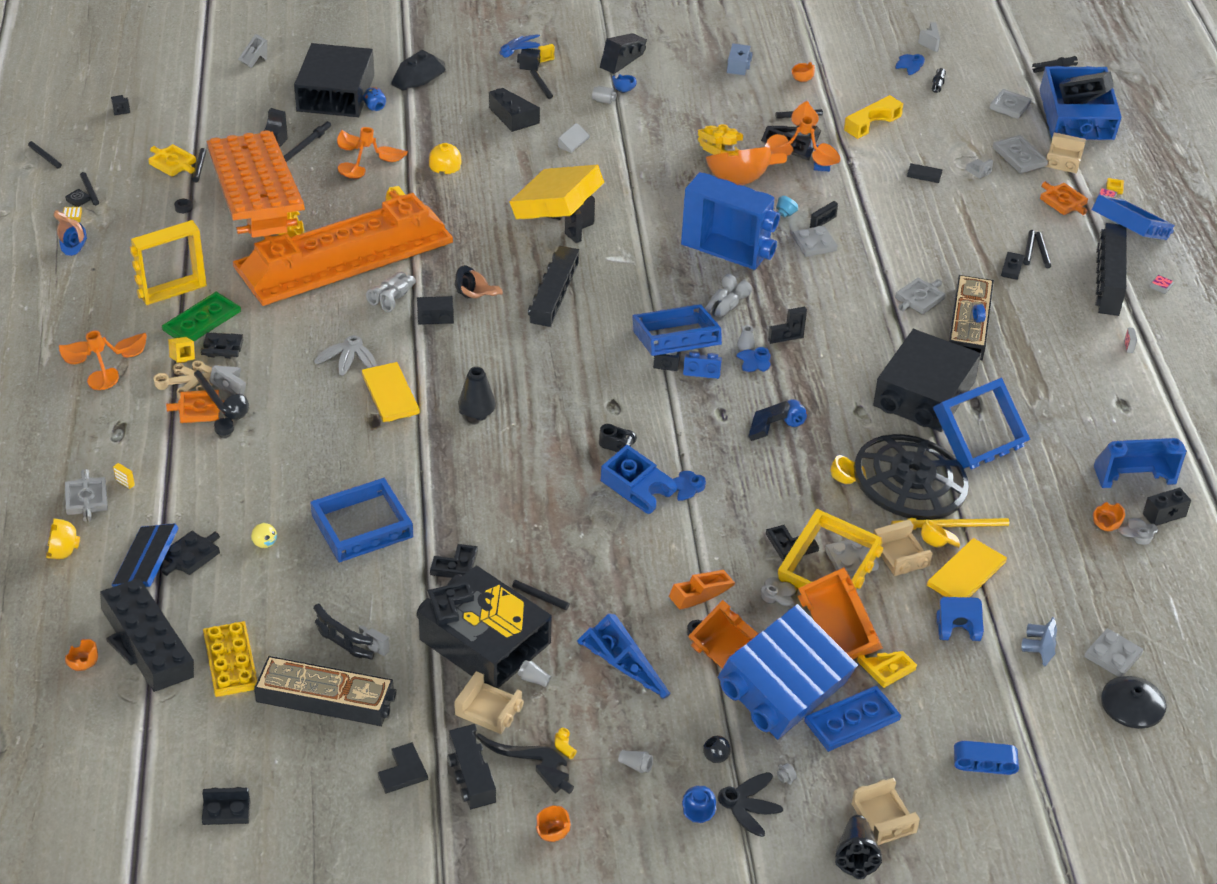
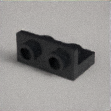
(226, 806)

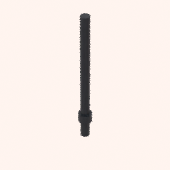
(317, 133)

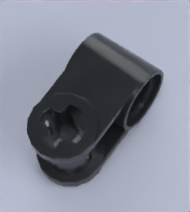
(615, 438)

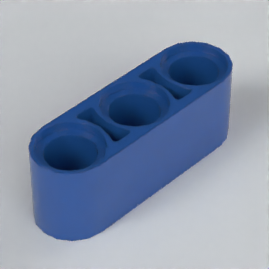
(986, 757)

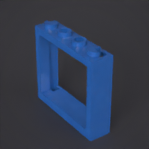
(1133, 217)
(706, 336)
(955, 436)
(368, 541)

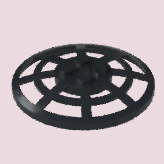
(901, 471)

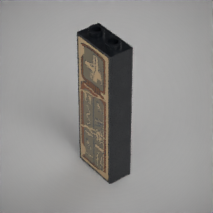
(964, 329)
(325, 691)

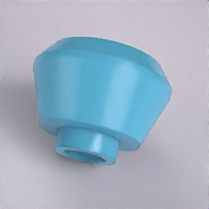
(786, 206)

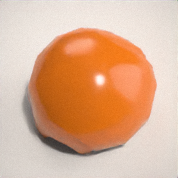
(803, 72)
(1109, 516)
(82, 657)
(553, 823)

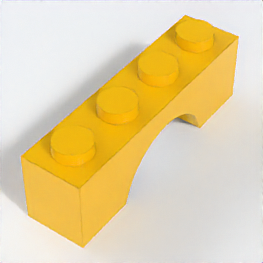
(884, 109)

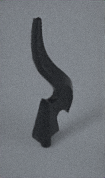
(547, 769)

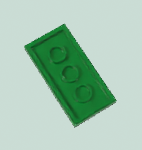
(202, 317)

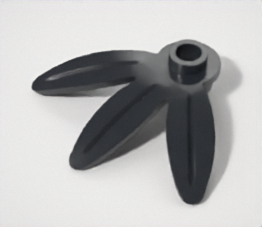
(741, 804)

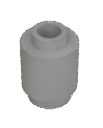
(604, 94)

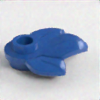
(911, 62)
(755, 359)
(689, 484)

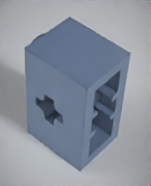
(739, 59)

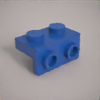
(702, 365)

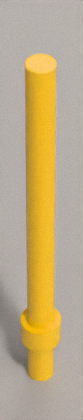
(960, 522)

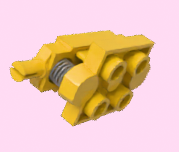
(719, 139)

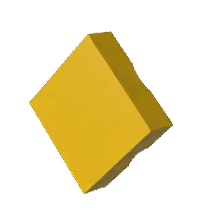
(556, 192)

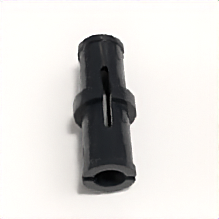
(938, 80)

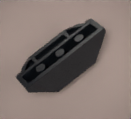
(417, 70)

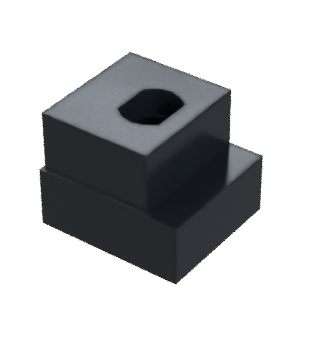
(120, 105)

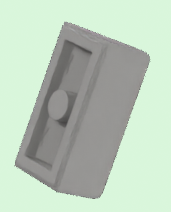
(573, 138)

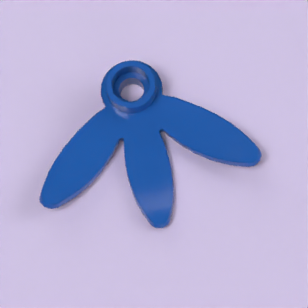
(518, 43)

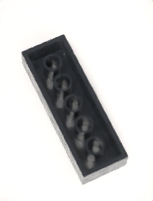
(1111, 269)
(147, 634)

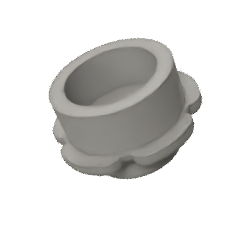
(786, 773)

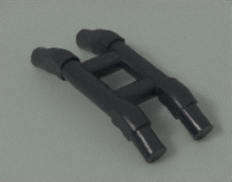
(350, 637)

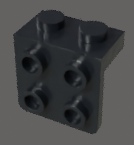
(580, 219)

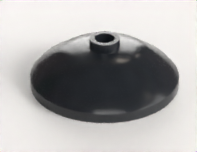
(1133, 702)

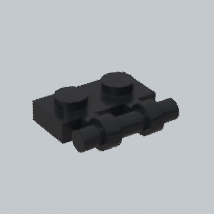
(222, 345)

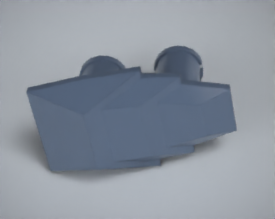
(1046, 645)

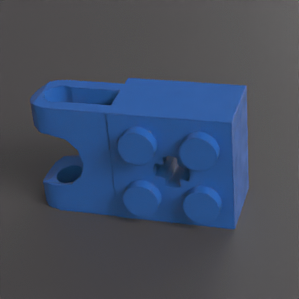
(636, 479)

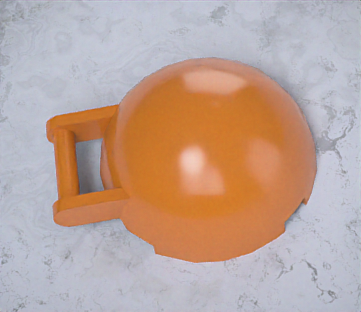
(744, 167)

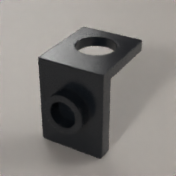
(667, 362)

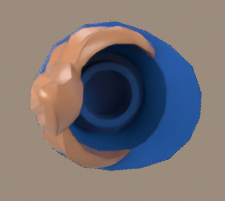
(70, 233)

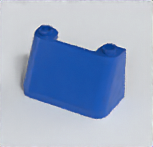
(1158, 456)

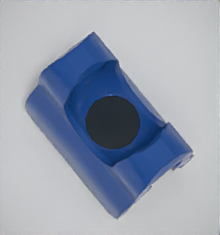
(960, 612)

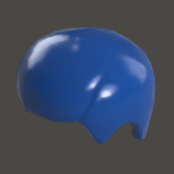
(624, 83)
(699, 804)

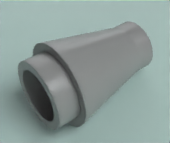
(746, 339)
(533, 673)
(638, 760)

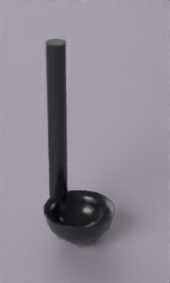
(233, 407)

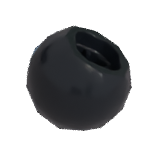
(717, 749)

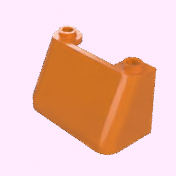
(841, 613)
(721, 634)

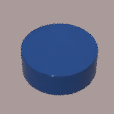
(978, 313)

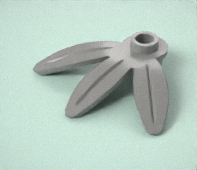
(350, 346)

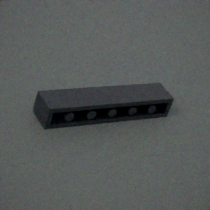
(554, 286)

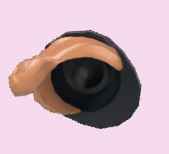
(473, 284)

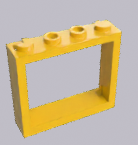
(178, 286)
(838, 526)

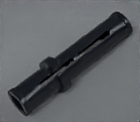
(1061, 61)

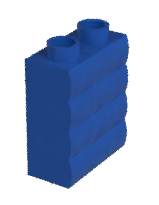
(1089, 121)
(729, 221)
(786, 672)

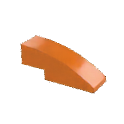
(700, 588)

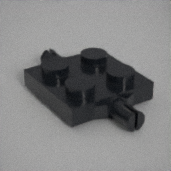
(191, 553)

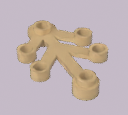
(162, 380)

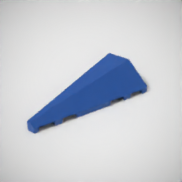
(616, 646)

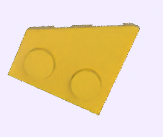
(888, 667)

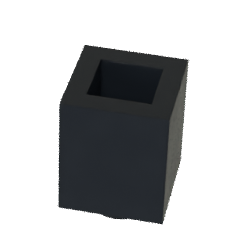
(529, 59)

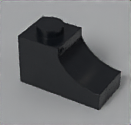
(277, 124)

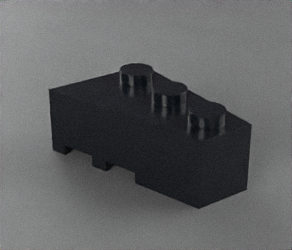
(621, 51)
(513, 110)

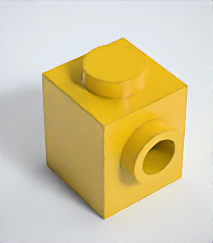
(181, 349)

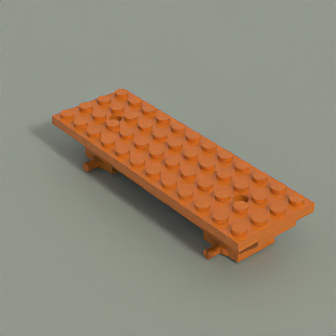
(256, 182)
(295, 264)

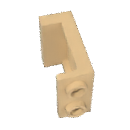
(1065, 152)
(901, 549)
(487, 704)
(884, 811)

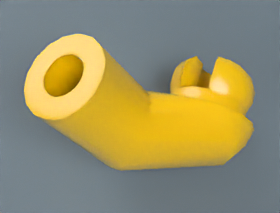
(562, 743)

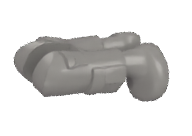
(389, 289)
(727, 298)

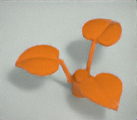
(805, 118)
(350, 142)
(78, 352)

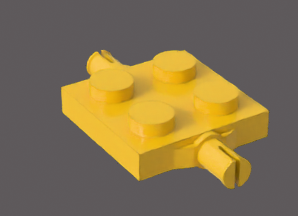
(172, 160)

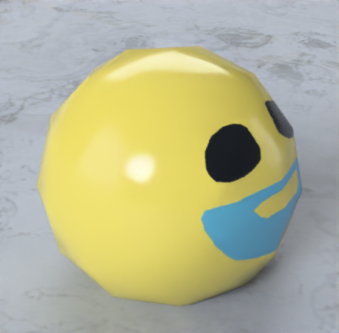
(264, 535)

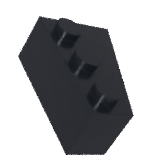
(1085, 88)
(801, 145)
(470, 767)

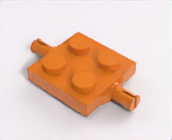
(1063, 198)
(195, 407)

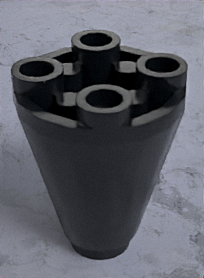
(476, 395)
(858, 849)

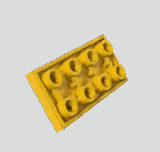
(390, 392)
(967, 570)
(230, 658)

